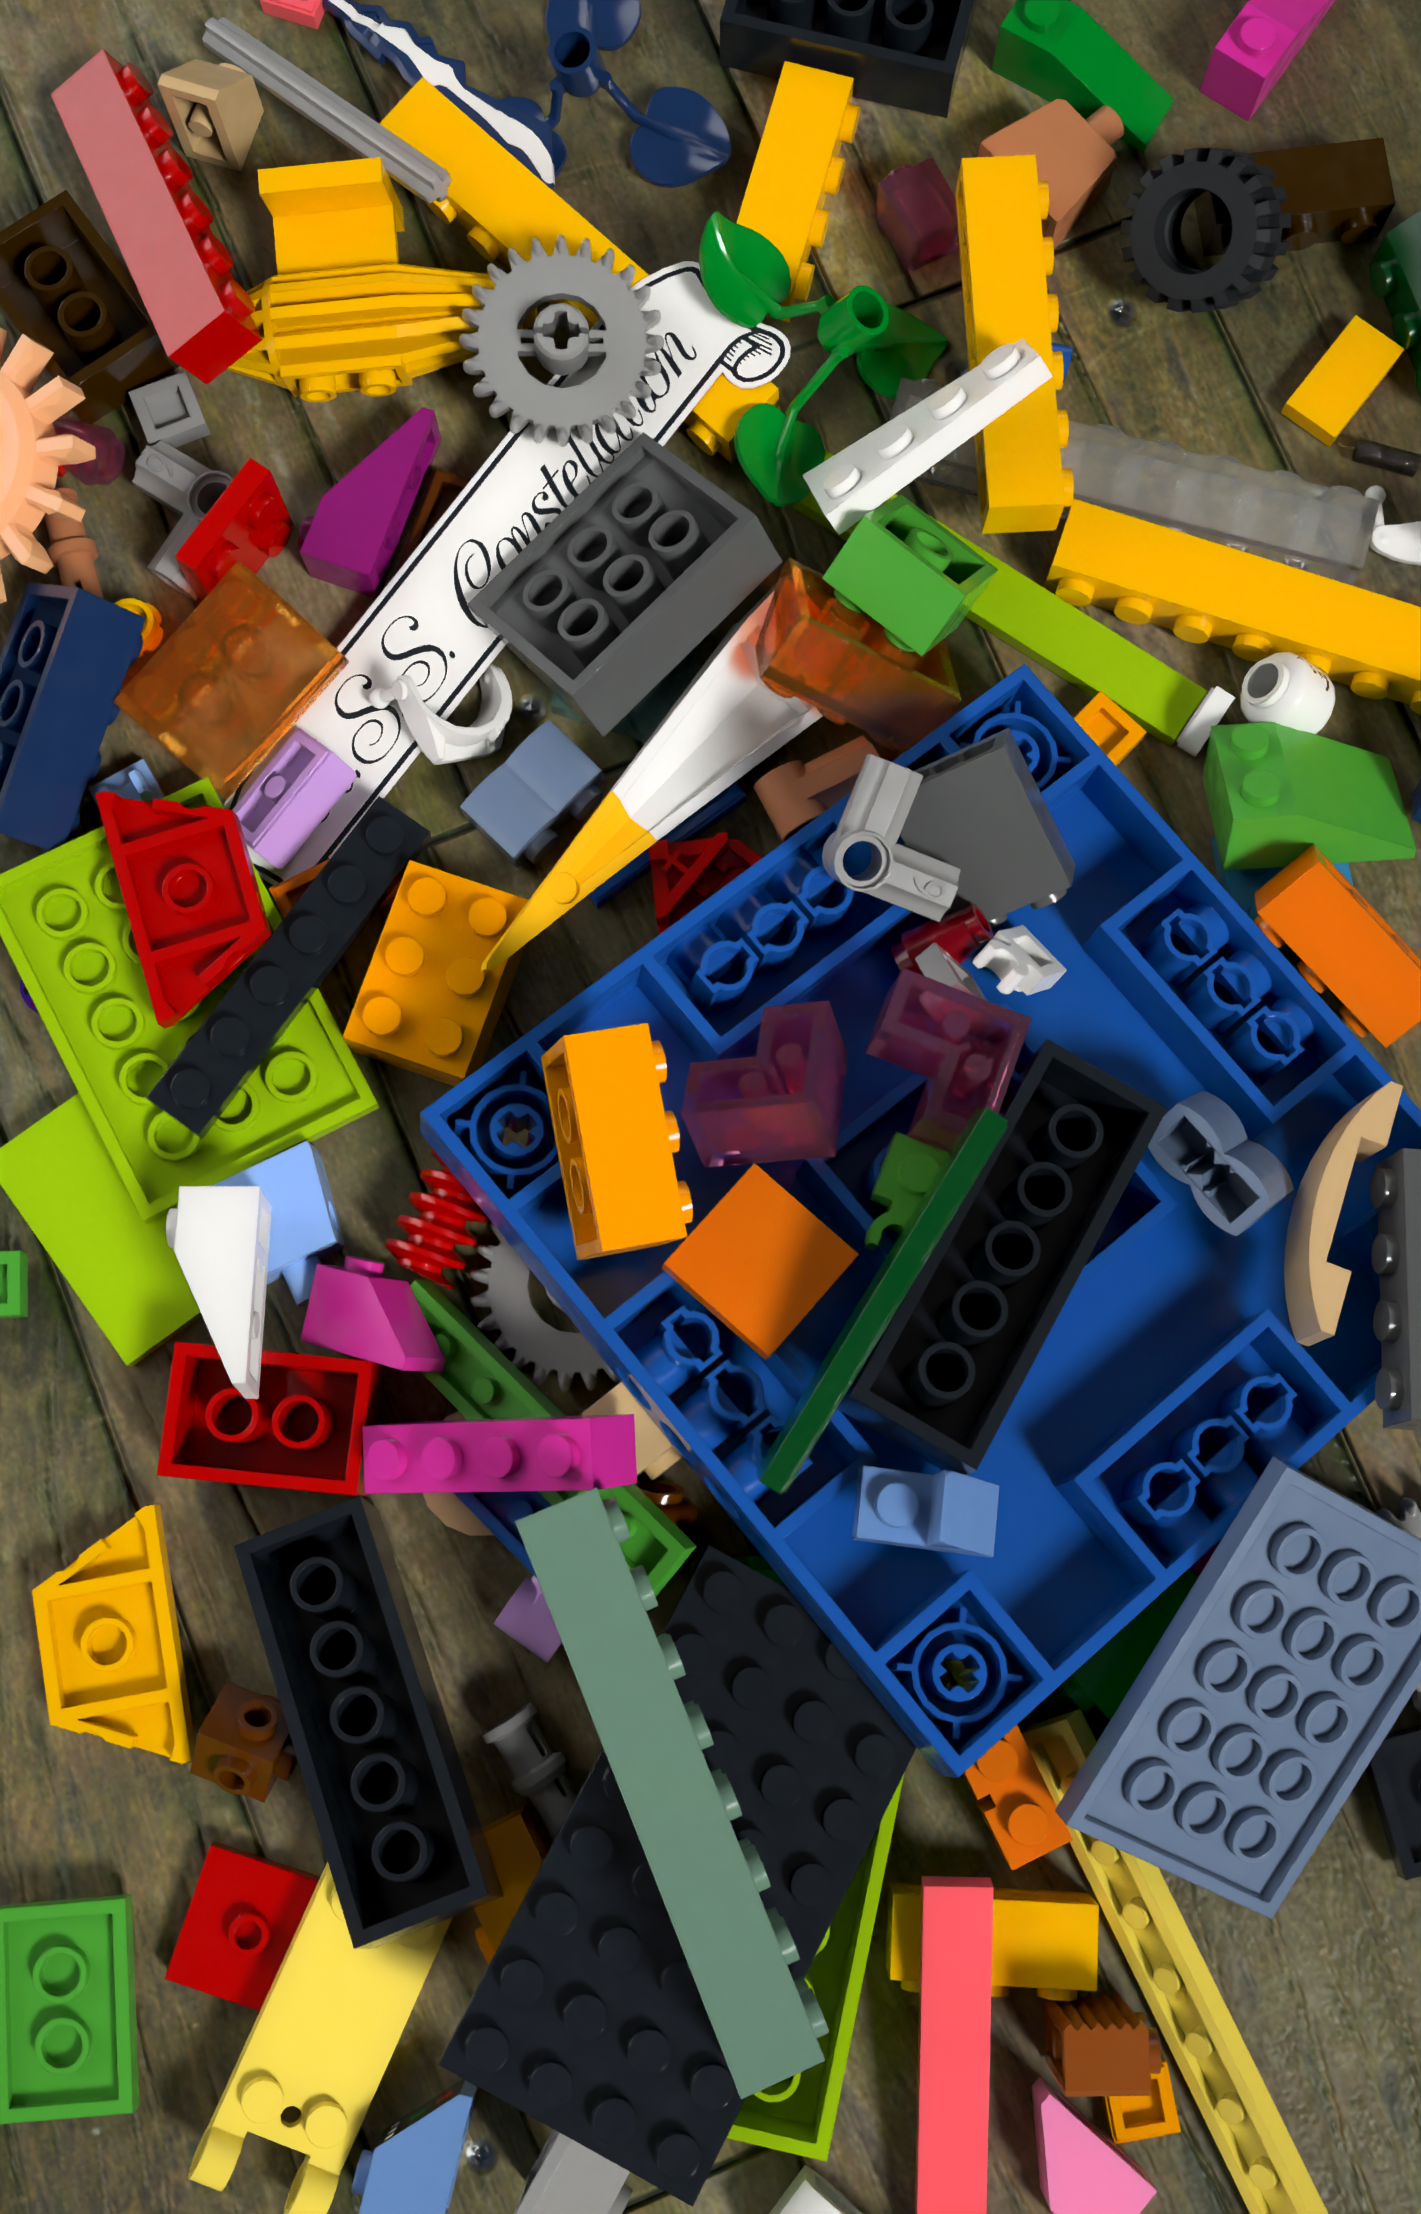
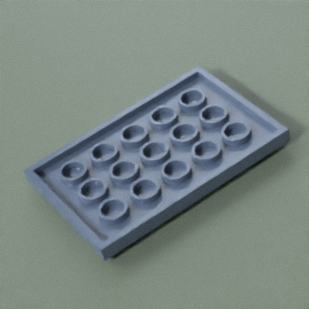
(1261, 1695)

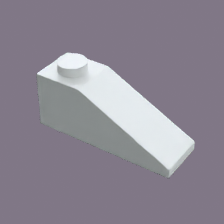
(224, 1254)

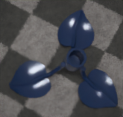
(678, 135)

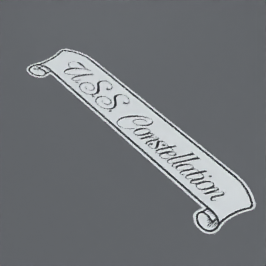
(423, 616)

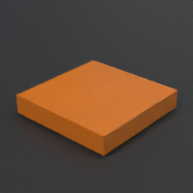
(759, 1261)

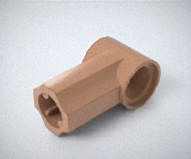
(802, 792)

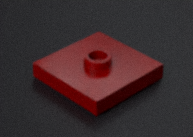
(239, 1925)

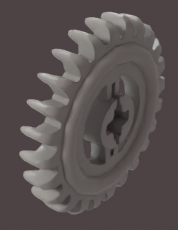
(501, 341)
(523, 1327)

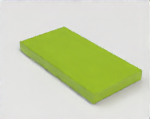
(94, 1234)

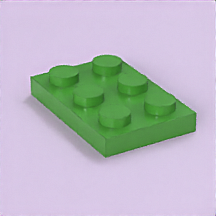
(67, 2009)

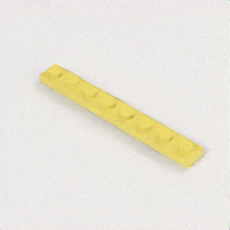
(1182, 1996)

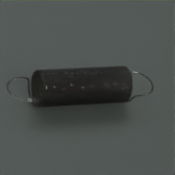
(1385, 457)

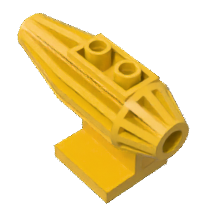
(340, 300)

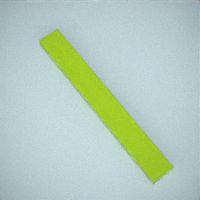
(1070, 643)

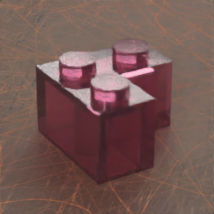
(954, 1041)
(774, 1103)

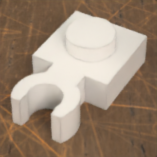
(1020, 961)

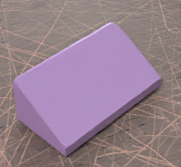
(292, 798)

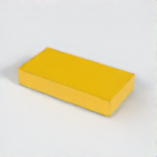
(1342, 380)

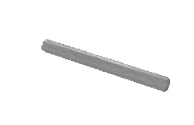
(327, 109)

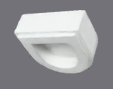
(1207, 715)

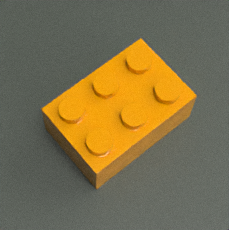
(424, 988)
(615, 1141)

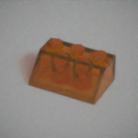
(849, 666)
(232, 680)

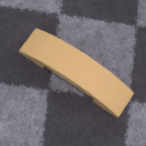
(1312, 1285)

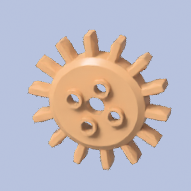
(33, 452)

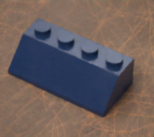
(55, 705)

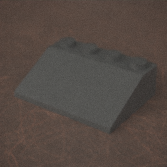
(626, 582)

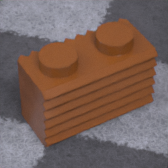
(1100, 2046)

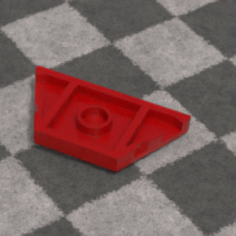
(185, 896)

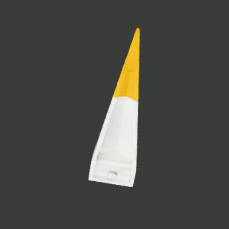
(700, 748)

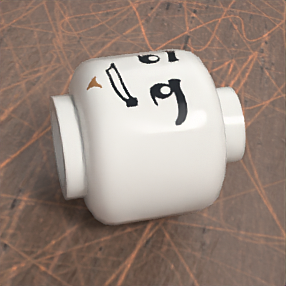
(1287, 692)

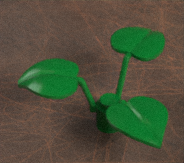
(751, 278)

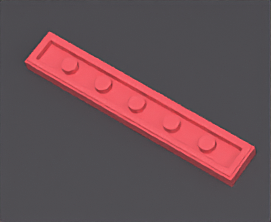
(954, 2045)

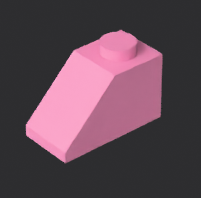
(1080, 2164)

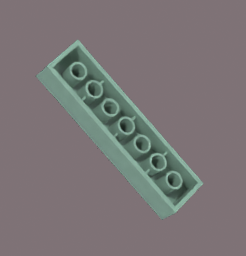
(675, 1802)

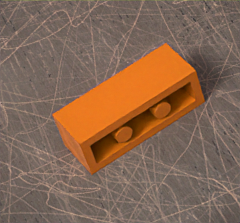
(1343, 946)

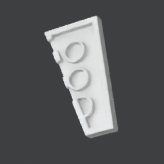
(915, 440)

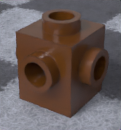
(244, 1744)

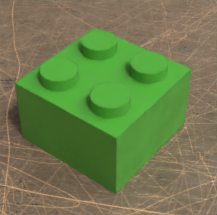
(908, 575)

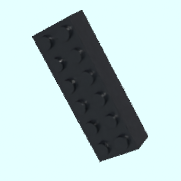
(1005, 1262)
(367, 1724)

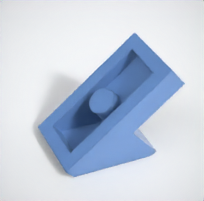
(926, 1511)

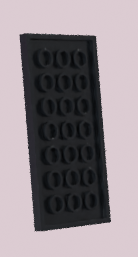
(589, 1991)

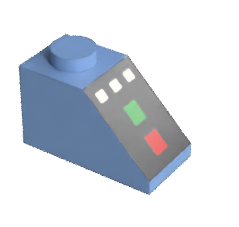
(417, 2157)

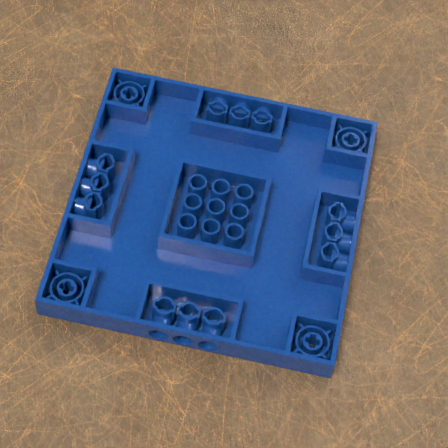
(1173, 1347)

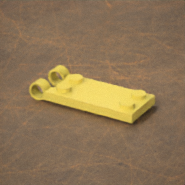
(318, 2048)

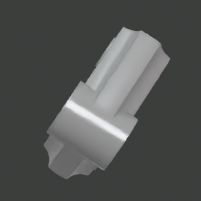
(185, 489)
(895, 871)

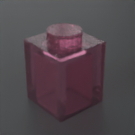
(918, 214)

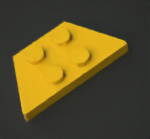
(116, 1643)

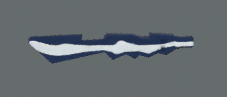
(417, 57)

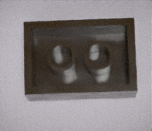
(80, 304)

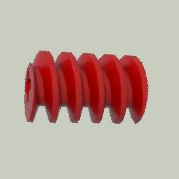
(437, 1227)

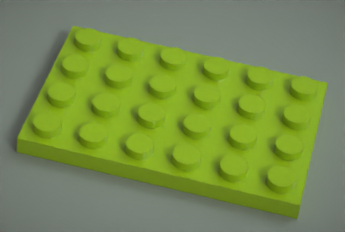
(85, 976)

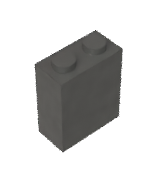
(993, 824)

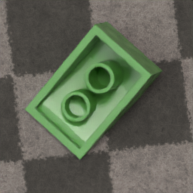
(1288, 789)

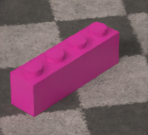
(500, 1454)

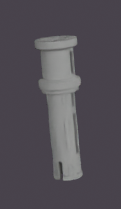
(533, 1765)

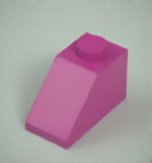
(369, 1317)

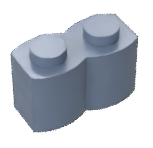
(534, 795)
(1228, 1174)

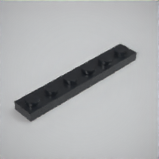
(289, 968)

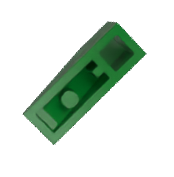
(1069, 57)

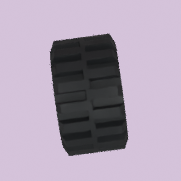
(1158, 220)

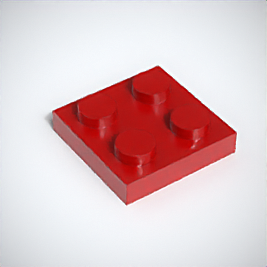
(242, 525)

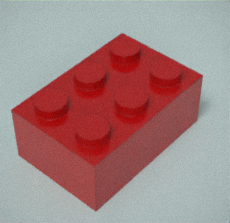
(293, 1437)

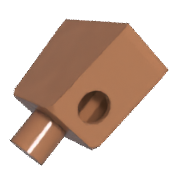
(1070, 155)

